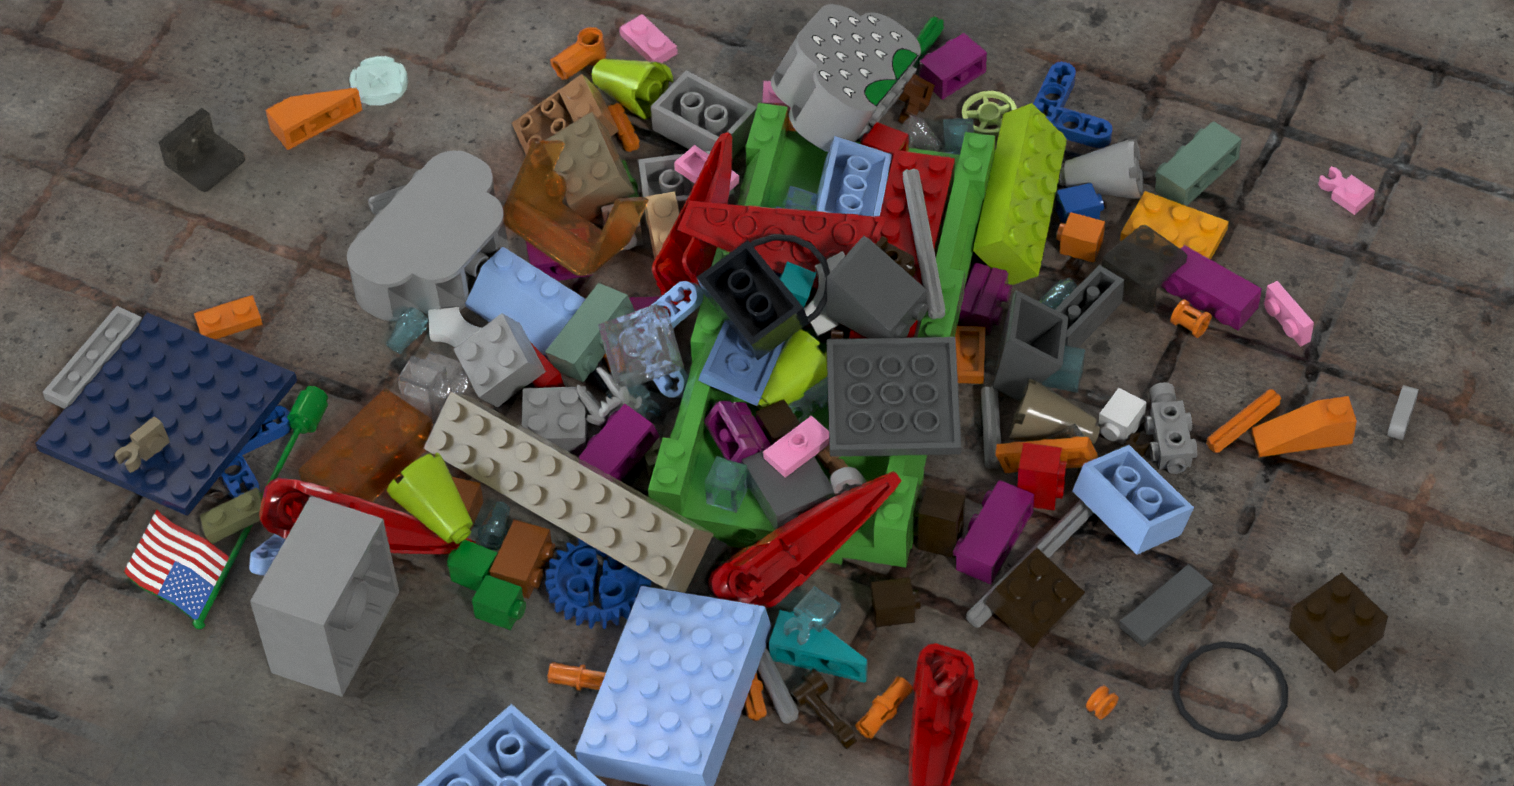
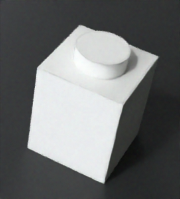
(1121, 416)

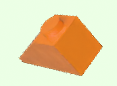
(310, 114)
(1307, 428)

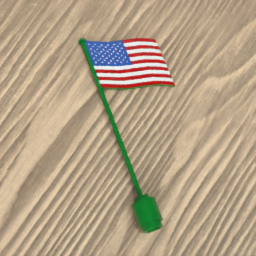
(189, 567)

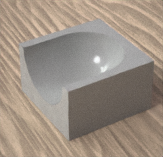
(325, 595)

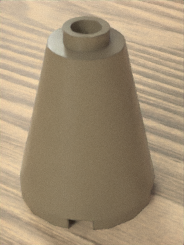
(1045, 413)

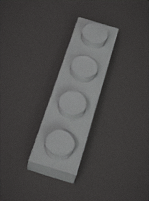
(91, 357)

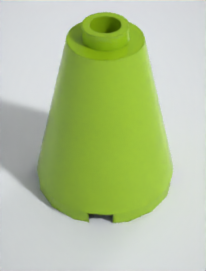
(633, 83)
(795, 371)
(433, 498)

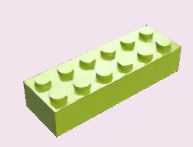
(1020, 194)

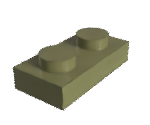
(232, 516)

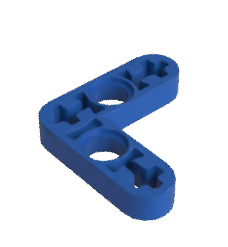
(1059, 115)
(272, 432)

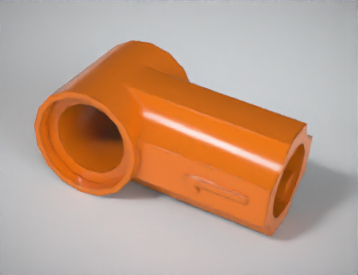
(584, 52)

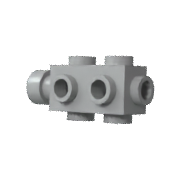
(1168, 424)

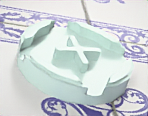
(379, 80)

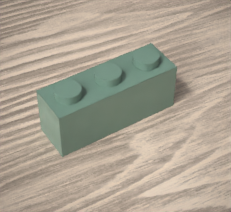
(1197, 164)
(580, 343)

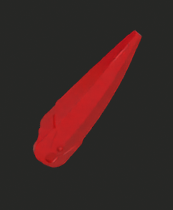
(682, 255)
(286, 498)
(794, 551)
(940, 714)

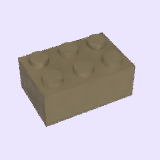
(591, 167)

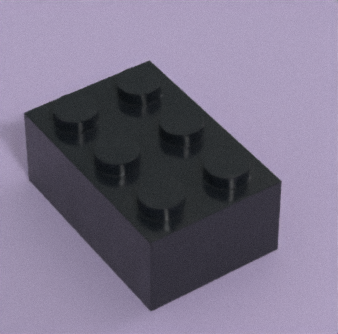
(752, 300)

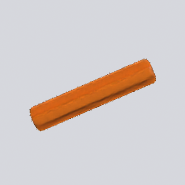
(1243, 421)

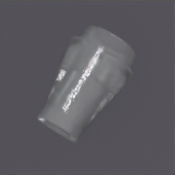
(920, 134)

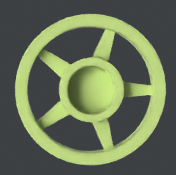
(988, 112)

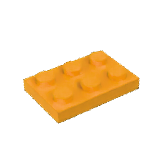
(1177, 224)

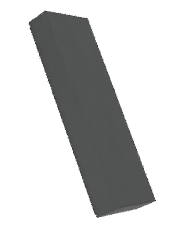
(1165, 605)

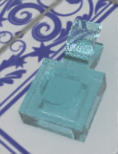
(813, 400)

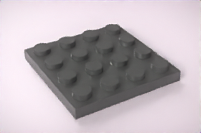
(893, 396)

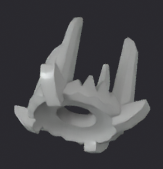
(601, 412)

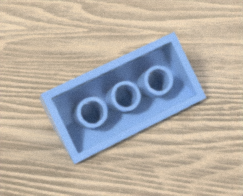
(853, 179)
(525, 295)

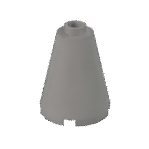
(1110, 170)

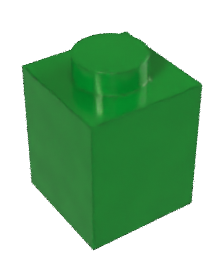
(470, 564)
(498, 602)

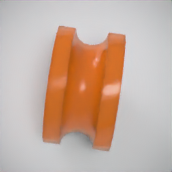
(1102, 702)

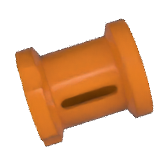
(1190, 318)

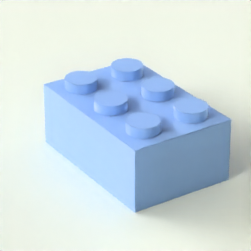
(1132, 499)

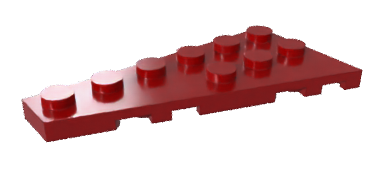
(732, 225)

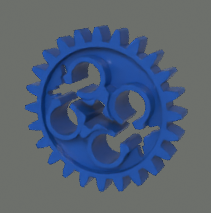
(578, 572)

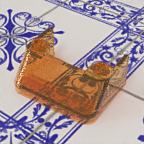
(540, 217)

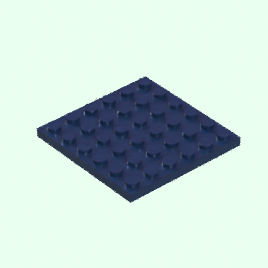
(198, 389)

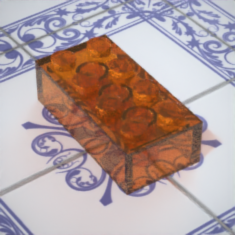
(370, 448)

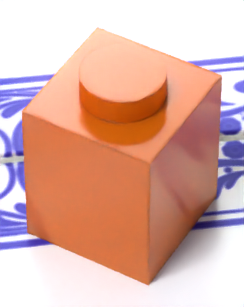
(1081, 237)

